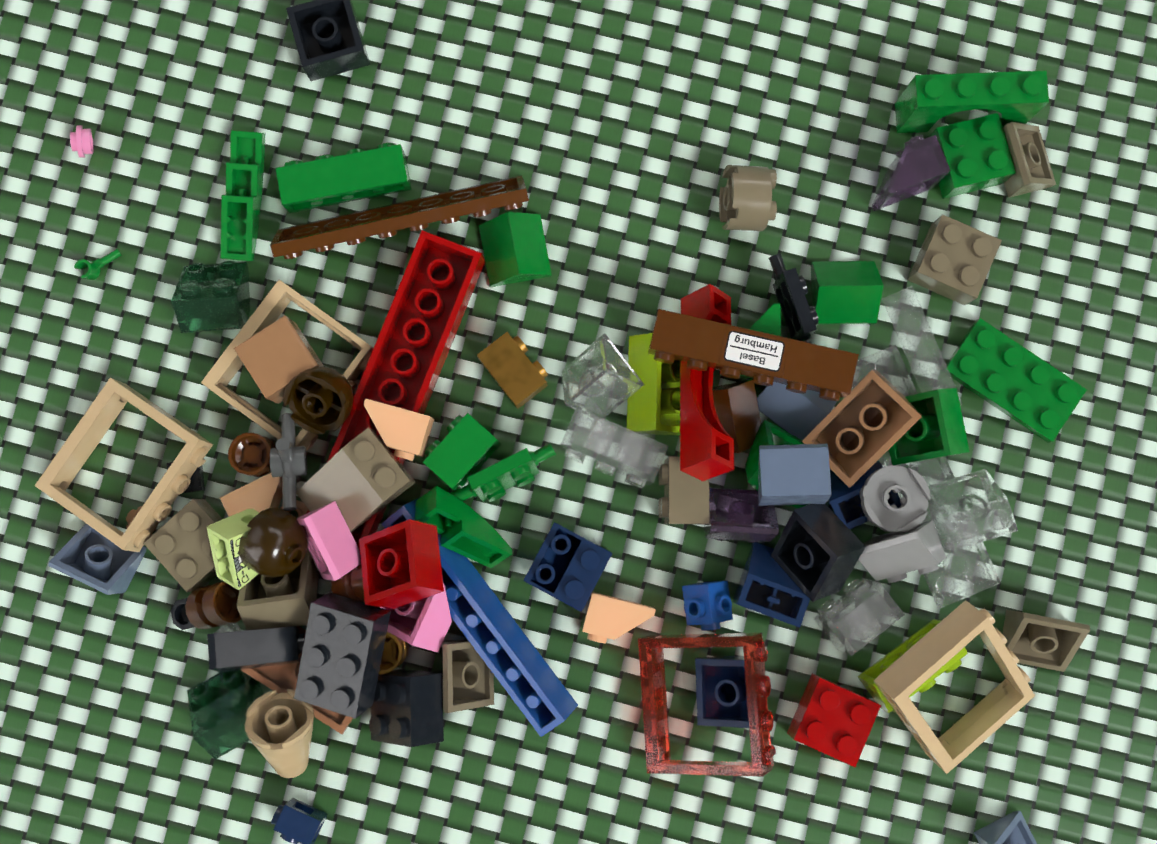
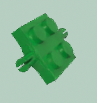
(514, 470)

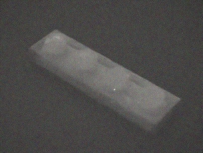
(918, 341)

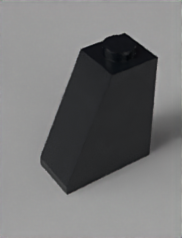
(254, 648)

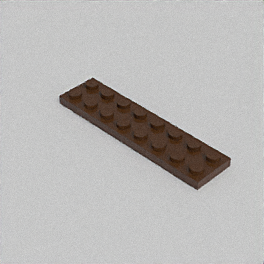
(408, 214)

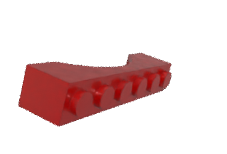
(704, 443)

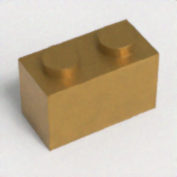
(513, 370)

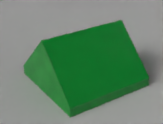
(514, 248)
(846, 292)

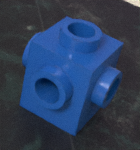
(707, 604)

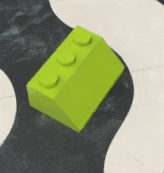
(657, 403)
(880, 666)

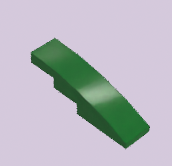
(243, 196)

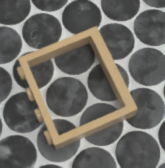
(265, 315)
(85, 439)
(928, 657)

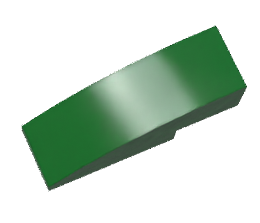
(461, 528)

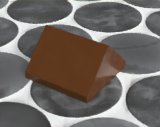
(738, 412)

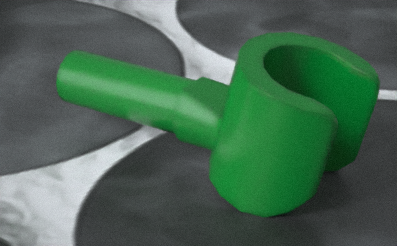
(94, 267)

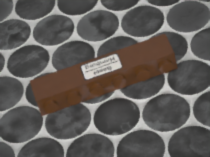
(752, 354)

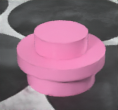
(82, 141)

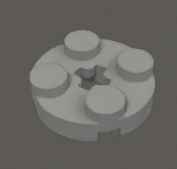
(913, 503)

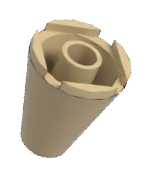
(281, 731)

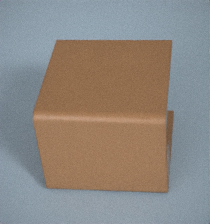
(277, 357)

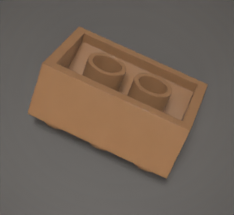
(864, 426)

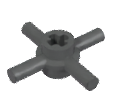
(288, 462)

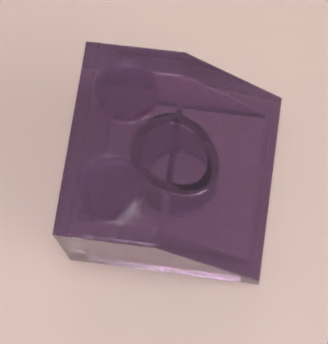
(912, 172)
(737, 516)

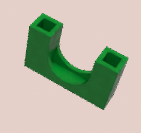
(933, 96)

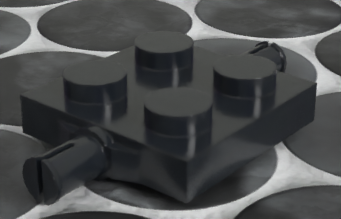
(790, 293)

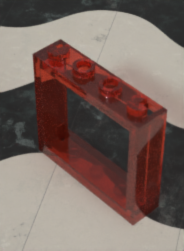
(656, 713)

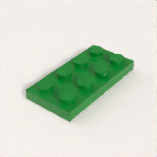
(1015, 380)

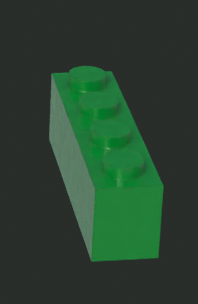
(343, 177)

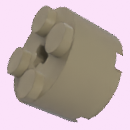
(747, 198)

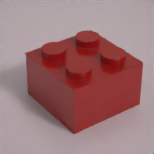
(401, 564)
(833, 720)

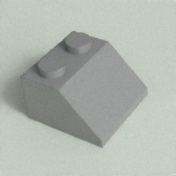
(903, 552)

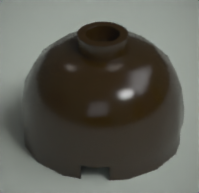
(319, 399)
(274, 543)

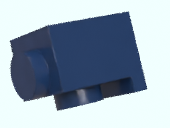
(298, 822)

